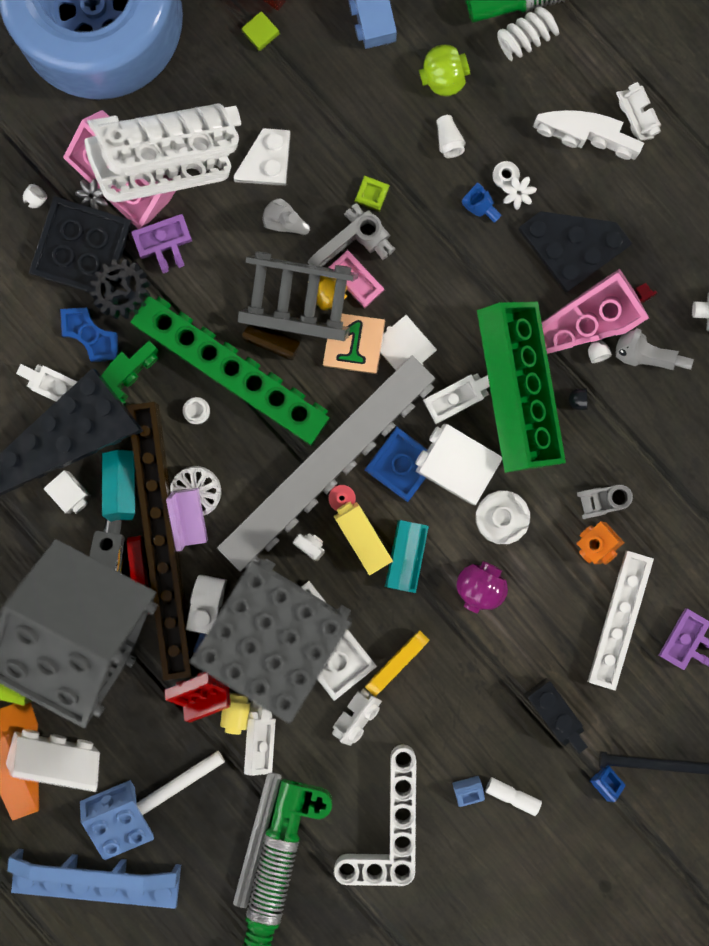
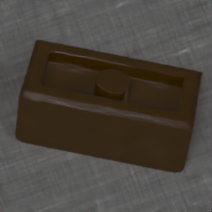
(271, 341)

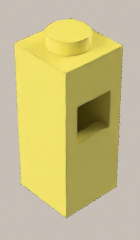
(362, 537)

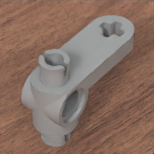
(376, 242)

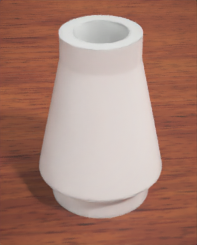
(450, 140)

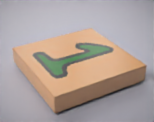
(362, 347)

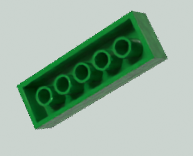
(521, 386)

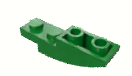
(124, 371)

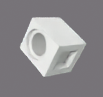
(68, 493)

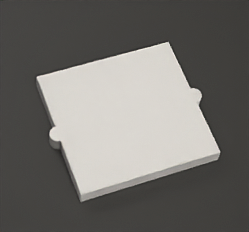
(403, 341)

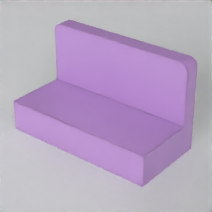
(186, 518)

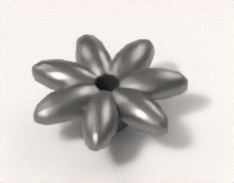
(91, 194)

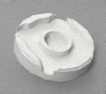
(502, 517)

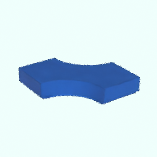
(78, 324)

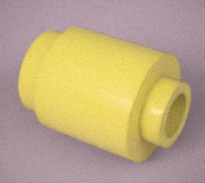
(236, 716)

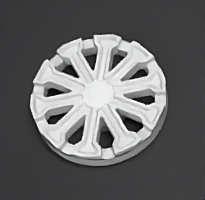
(194, 483)

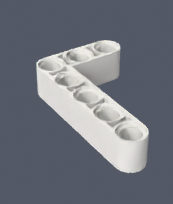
(398, 828)

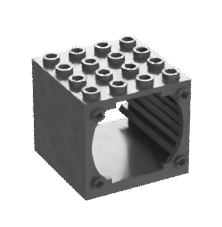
(71, 632)
(272, 640)

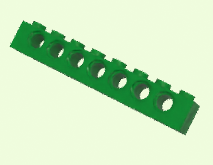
(148, 322)

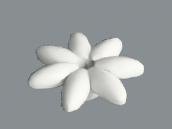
(521, 195)

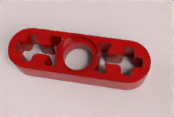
(137, 560)

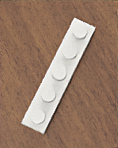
(620, 620)

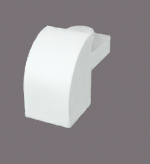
(205, 603)

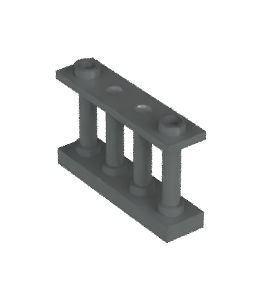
(281, 318)

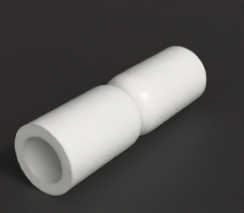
(510, 795)

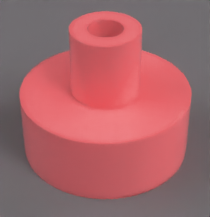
(341, 490)

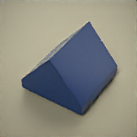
(608, 784)

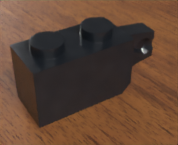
(556, 714)

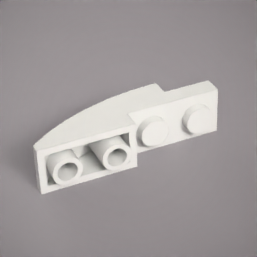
(577, 126)

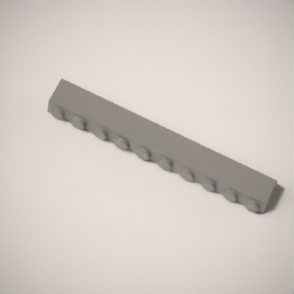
(327, 463)

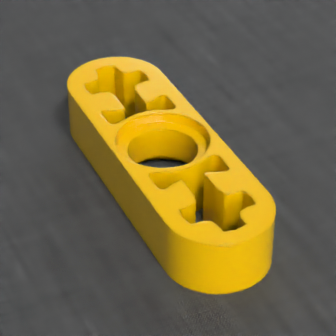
(396, 663)

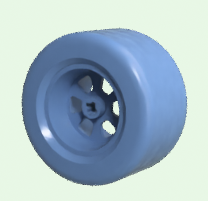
(98, 62)

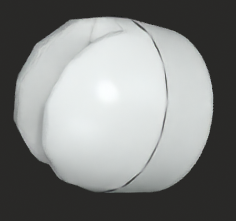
(34, 195)
(598, 352)

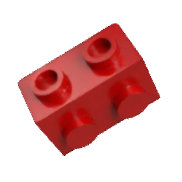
(199, 696)

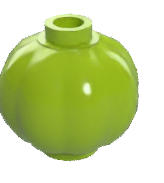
(444, 70)

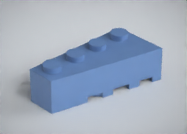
(375, 22)

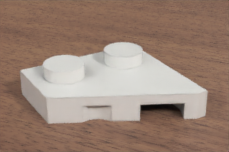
(266, 159)

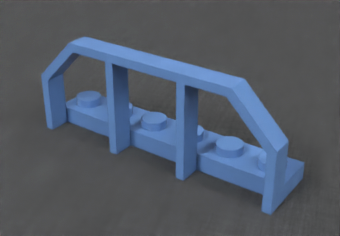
(94, 885)

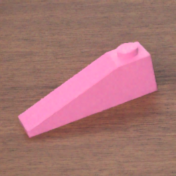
(598, 313)

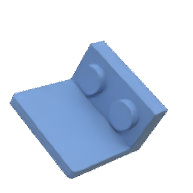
(115, 820)

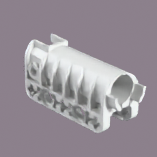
(162, 147)

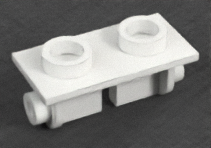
(643, 124)
(350, 728)

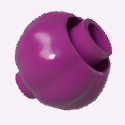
(482, 587)

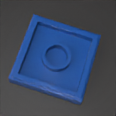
(396, 465)

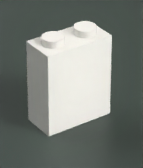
(458, 463)

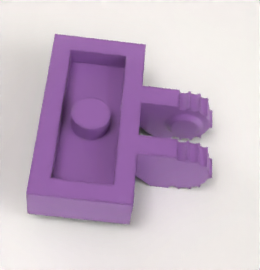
(162, 237)
(685, 639)

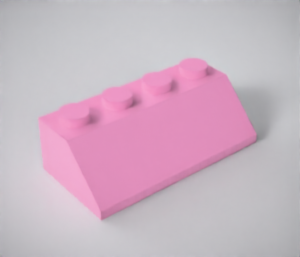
(137, 210)

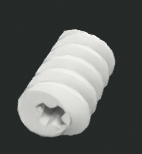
(527, 31)

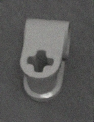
(602, 500)

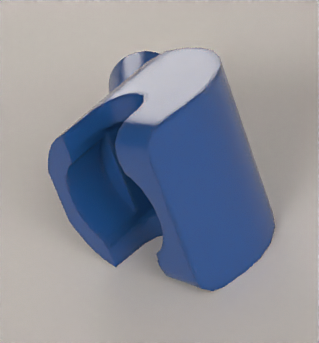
(480, 203)

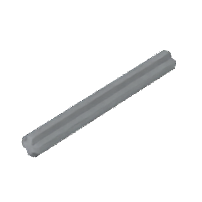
(256, 840)

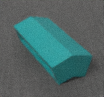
(118, 485)
(406, 556)

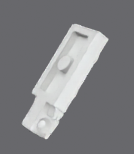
(46, 381)
(457, 397)
(310, 545)
(259, 741)

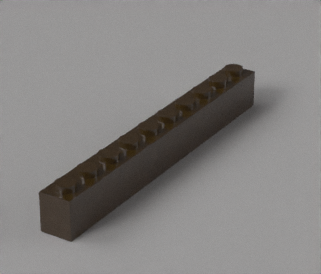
(160, 545)

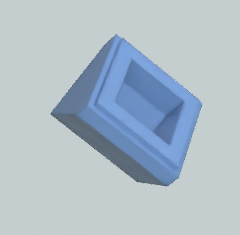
(468, 791)

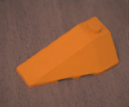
(18, 794)

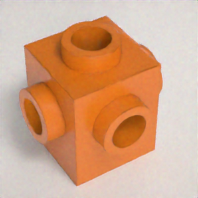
(608, 541)

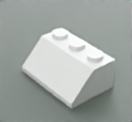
(53, 760)

